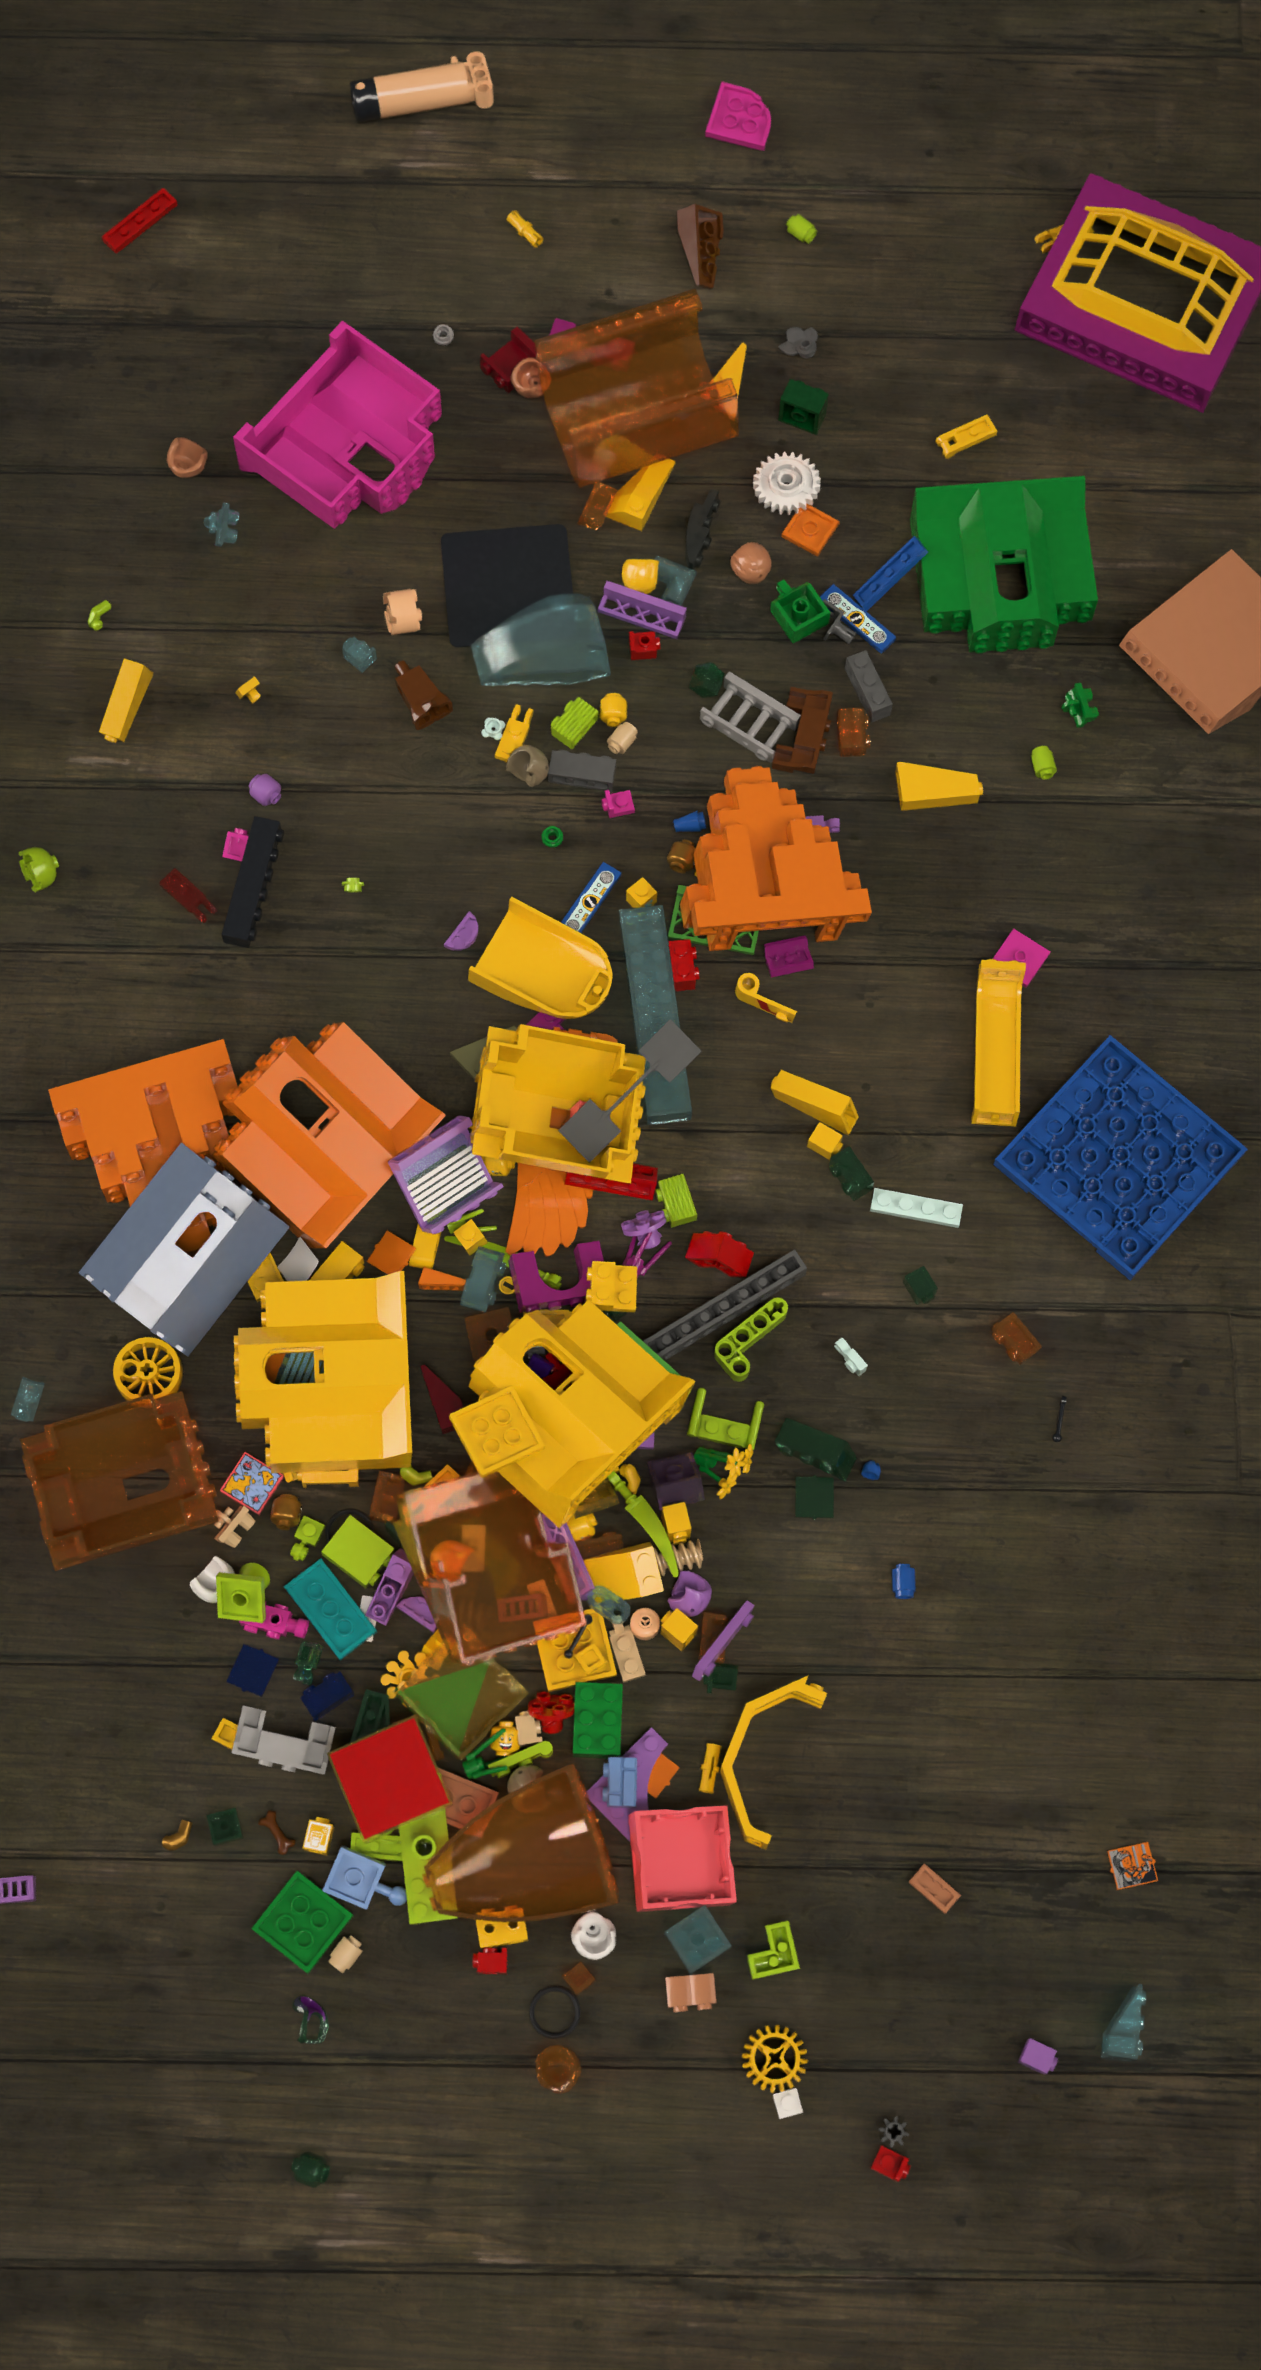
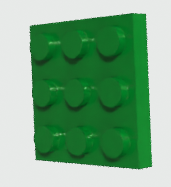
(302, 1922)

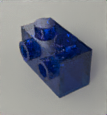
(327, 1695)

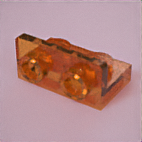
(592, 1546)

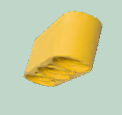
(426, 1249)

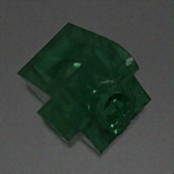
(706, 680)

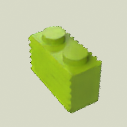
(574, 722)
(676, 1200)

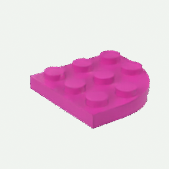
(739, 118)

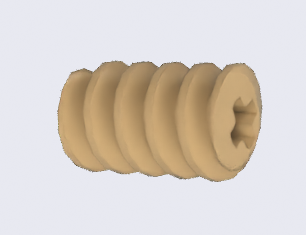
(683, 1556)

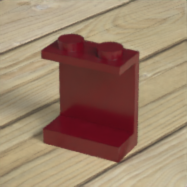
(503, 361)

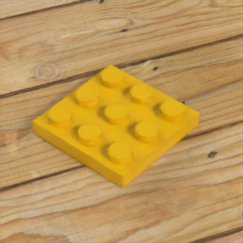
(497, 1431)
(565, 1672)

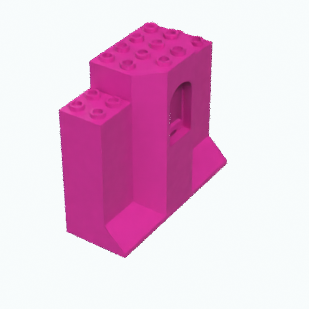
(338, 406)

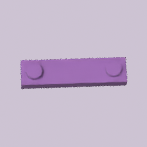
(706, 1664)

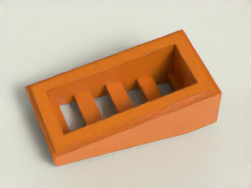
(436, 1280)

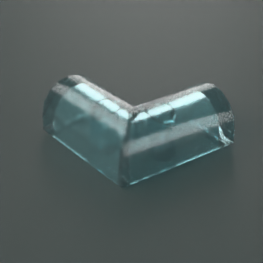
(678, 579)

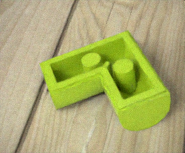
(779, 1958)

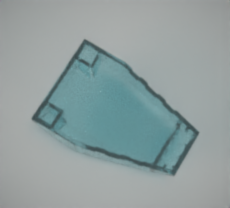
(544, 645)

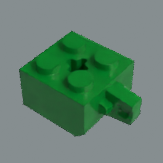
(799, 610)

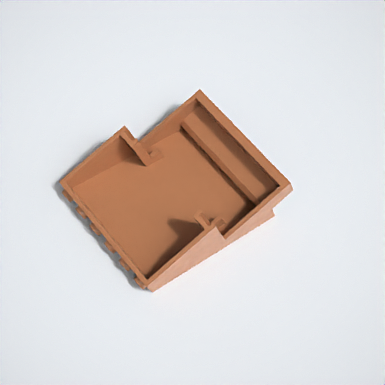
(1206, 643)

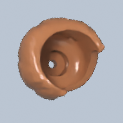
(524, 378)
(186, 458)
(751, 563)

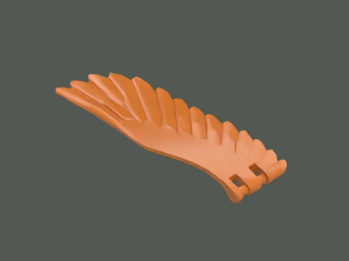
(545, 1208)

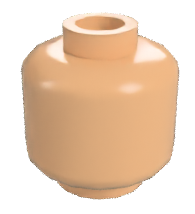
(642, 1631)

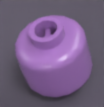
(265, 789)

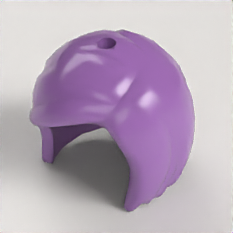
(690, 1594)

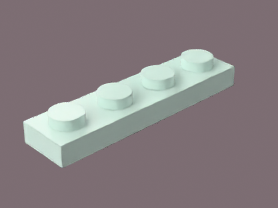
(916, 1207)

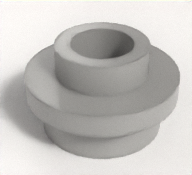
(443, 330)

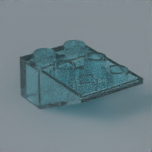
(1122, 2034)

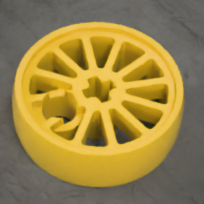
(122, 1363)

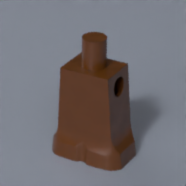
(421, 696)

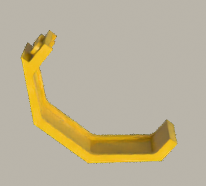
(797, 1690)

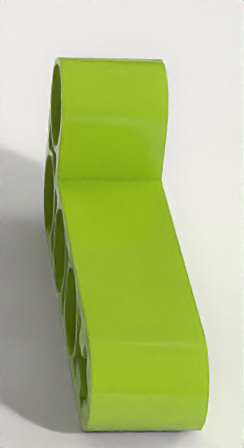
(753, 1333)

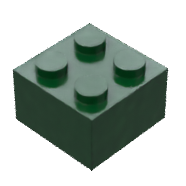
(803, 406)

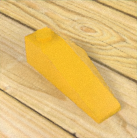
(639, 495)

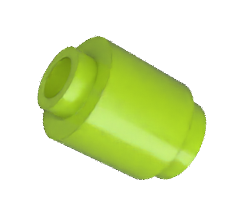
(801, 228)
(1043, 762)

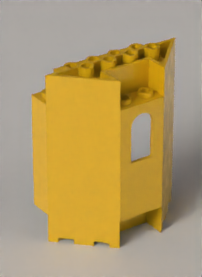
(541, 1069)

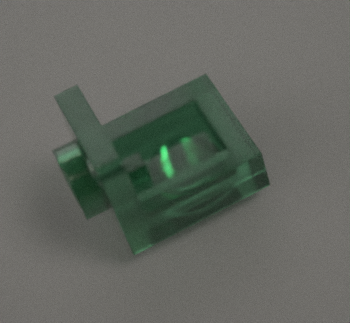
(722, 1677)

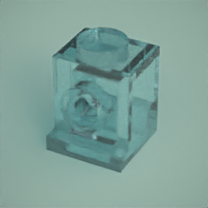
(359, 653)

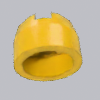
(504, 1289)

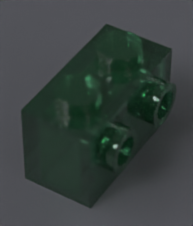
(851, 1174)

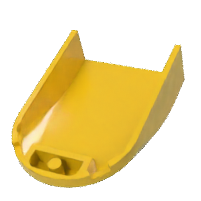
(543, 965)

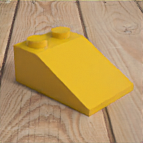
(626, 1572)

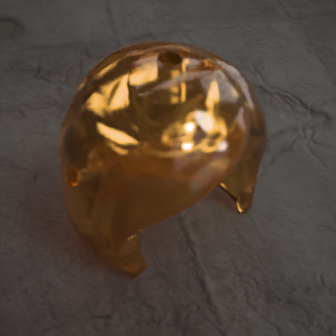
(554, 2061)

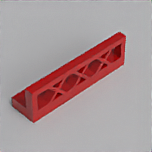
(641, 1185)

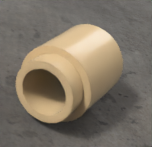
(622, 738)
(345, 1953)

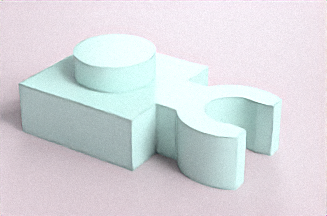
(853, 1360)

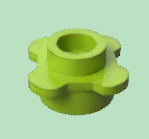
(353, 885)

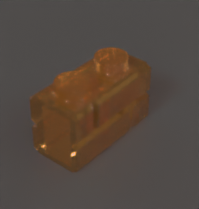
(852, 732)

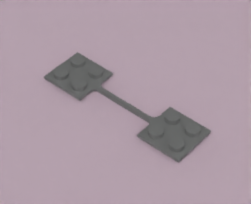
(667, 1053)

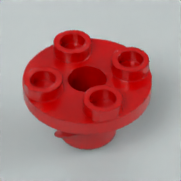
(551, 1710)

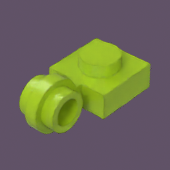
(309, 1533)

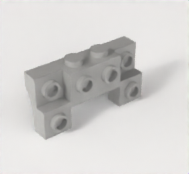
(280, 1748)

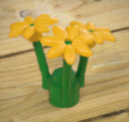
(708, 1458)

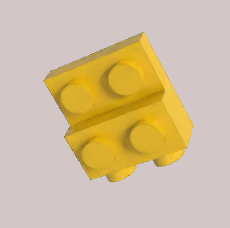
(612, 1286)

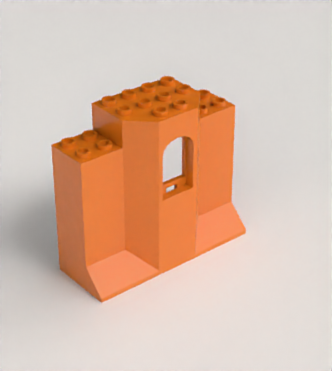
(325, 1175)

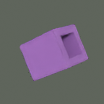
(1038, 2057)

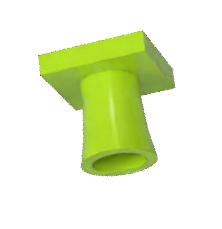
(243, 1594)

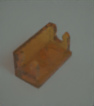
(597, 506)
(384, 1501)
(711, 1629)

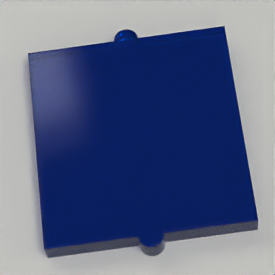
(252, 1670)

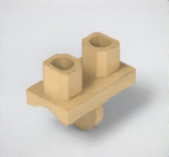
(227, 1534)

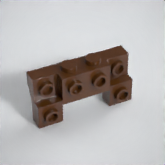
(809, 741)

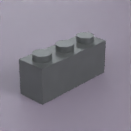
(868, 686)
(582, 770)

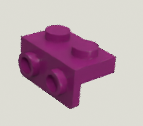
(788, 956)

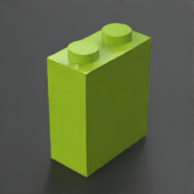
(358, 1552)

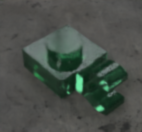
(307, 1658)

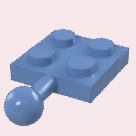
(357, 1877)

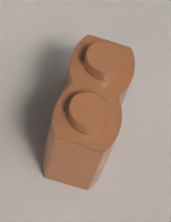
(691, 1991)

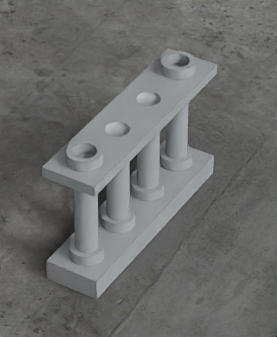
(752, 697)

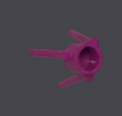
(635, 1260)

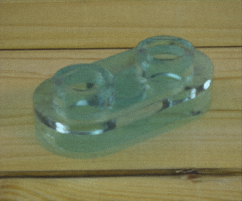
(609, 1604)

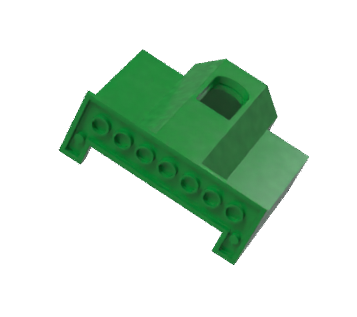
(965, 538)

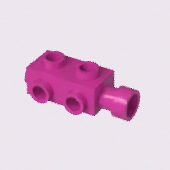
(285, 1624)

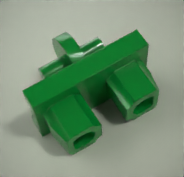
(1077, 705)

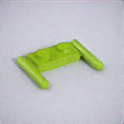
(723, 1430)

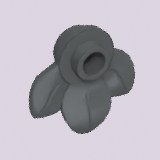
(800, 342)

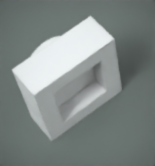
(787, 2103)

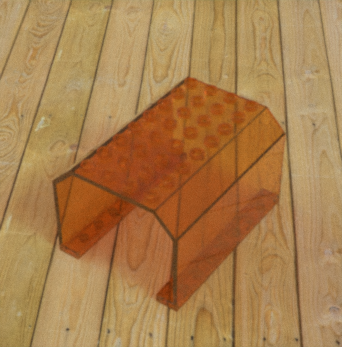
(634, 389)

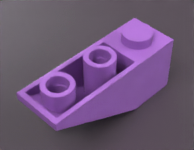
(390, 1588)

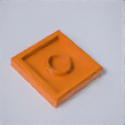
(810, 529)

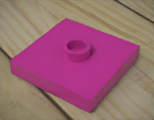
(1023, 949)

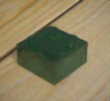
(225, 1826)

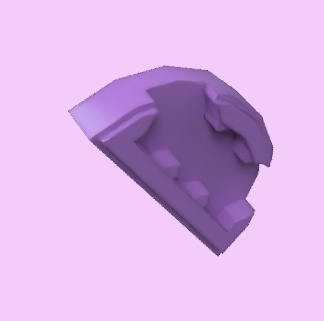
(464, 934)
(418, 1610)

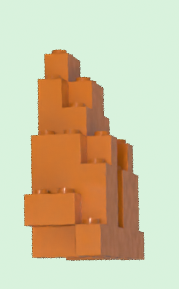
(767, 867)
(142, 1114)

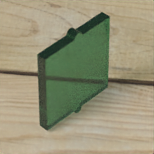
(814, 1497)

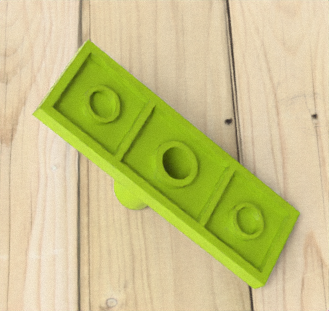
(434, 1831)

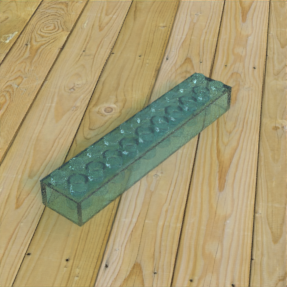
(653, 1005)

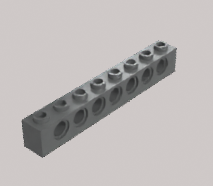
(727, 1306)

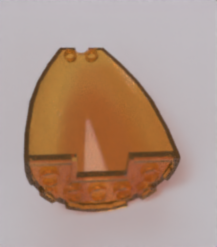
(526, 1857)

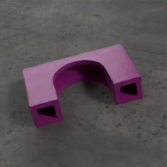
(535, 1295)

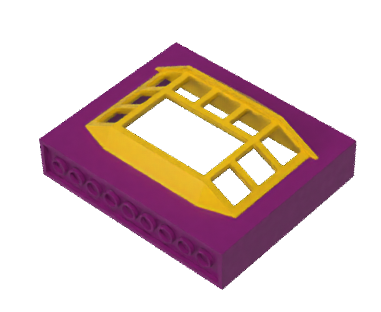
(1128, 337)

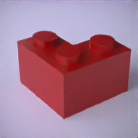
(720, 1252)

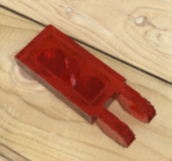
(186, 894)

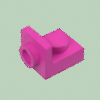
(618, 803)
(235, 844)

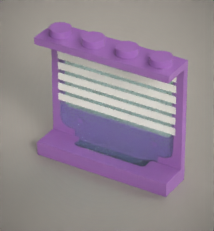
(443, 1176)

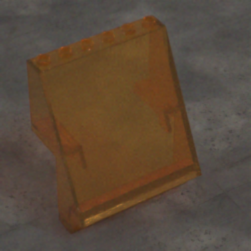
(487, 1566)

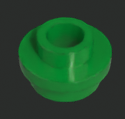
(552, 830)

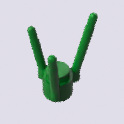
(476, 1767)

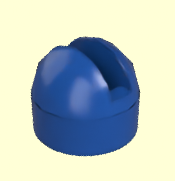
(871, 1470)

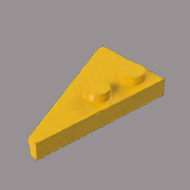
(733, 367)

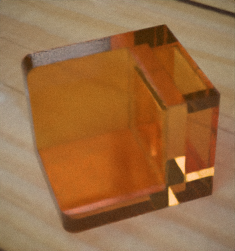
(578, 1979)

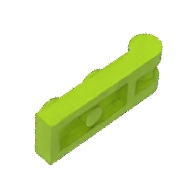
(523, 1758)

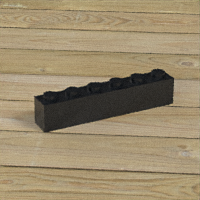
(252, 882)

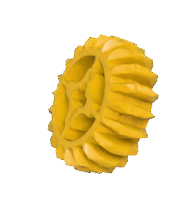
(783, 2066)

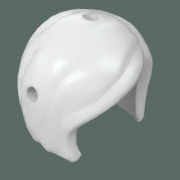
(205, 1583)
(596, 1941)

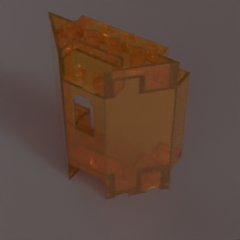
(81, 1469)

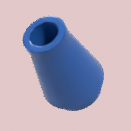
(690, 823)

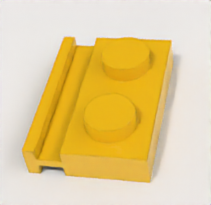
(265, 1273)

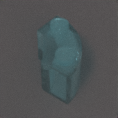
(480, 1286)

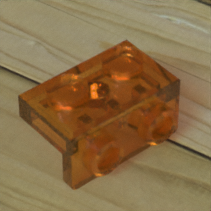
(1016, 1338)

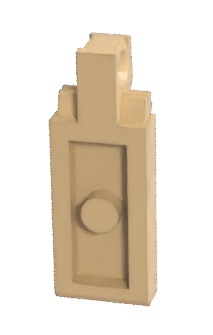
(626, 1652)

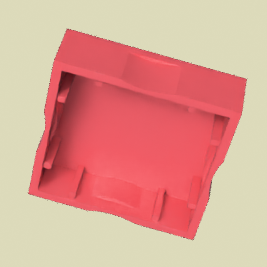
(681, 1858)

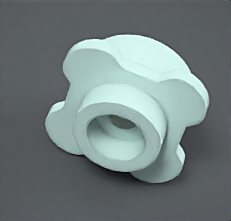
(493, 723)

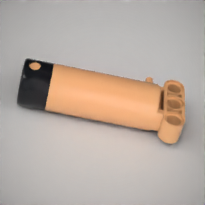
(423, 89)

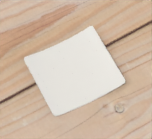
(299, 1263)

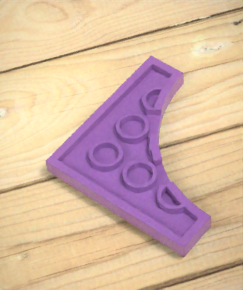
(647, 1752)

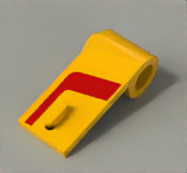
(747, 990)

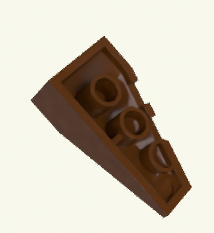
(700, 235)

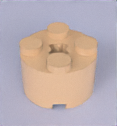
(401, 611)

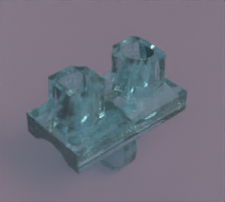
(225, 517)
(27, 1399)

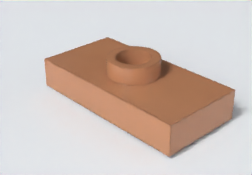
(934, 1888)

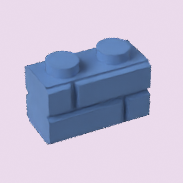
(621, 1782)

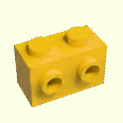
(497, 1934)

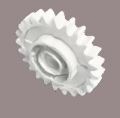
(770, 482)

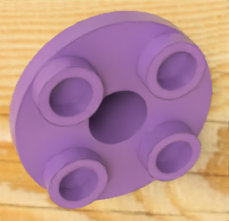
(644, 1224)

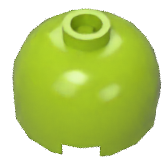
(38, 867)

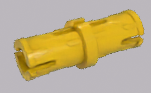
(524, 229)
(710, 1768)

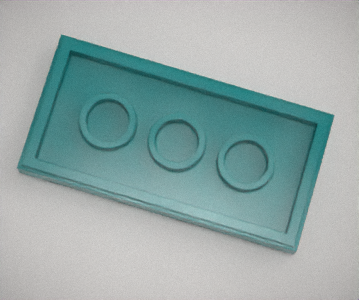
(330, 1609)

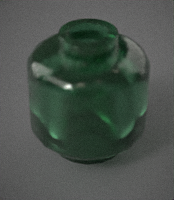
(310, 2169)

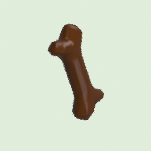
(283, 1842)

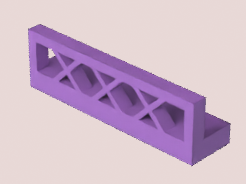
(642, 602)
(563, 1534)

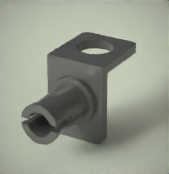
(837, 627)

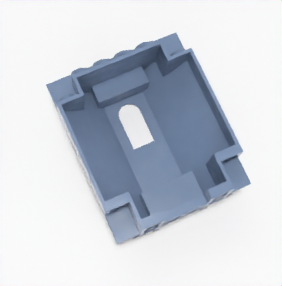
(160, 1281)

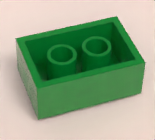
(597, 1720)

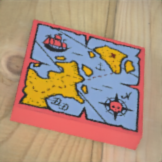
(251, 1483)

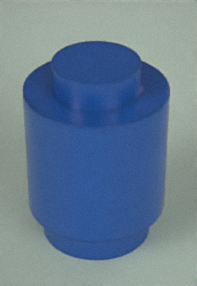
(903, 1581)

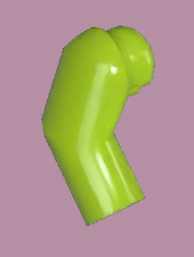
(95, 614)
(415, 1478)

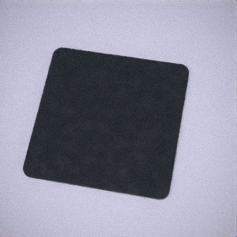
(499, 574)

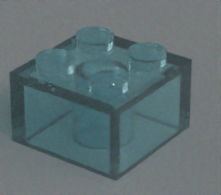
(697, 1940)

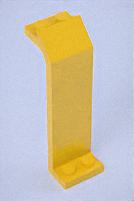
(998, 1043)

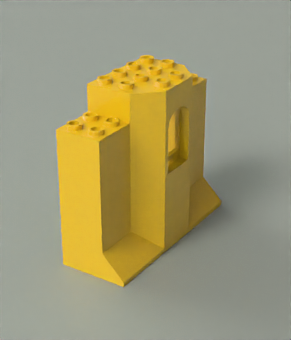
(360, 1403)
(596, 1423)

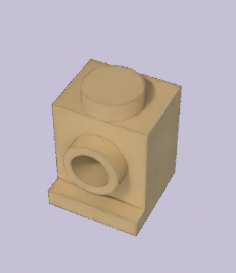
(527, 1730)

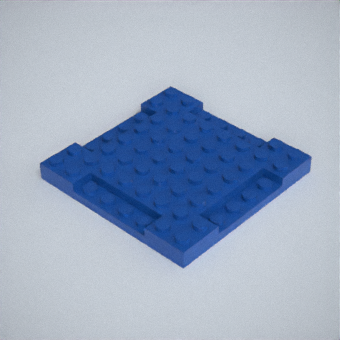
(1120, 1156)

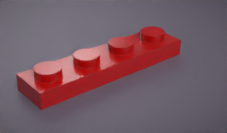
(139, 220)

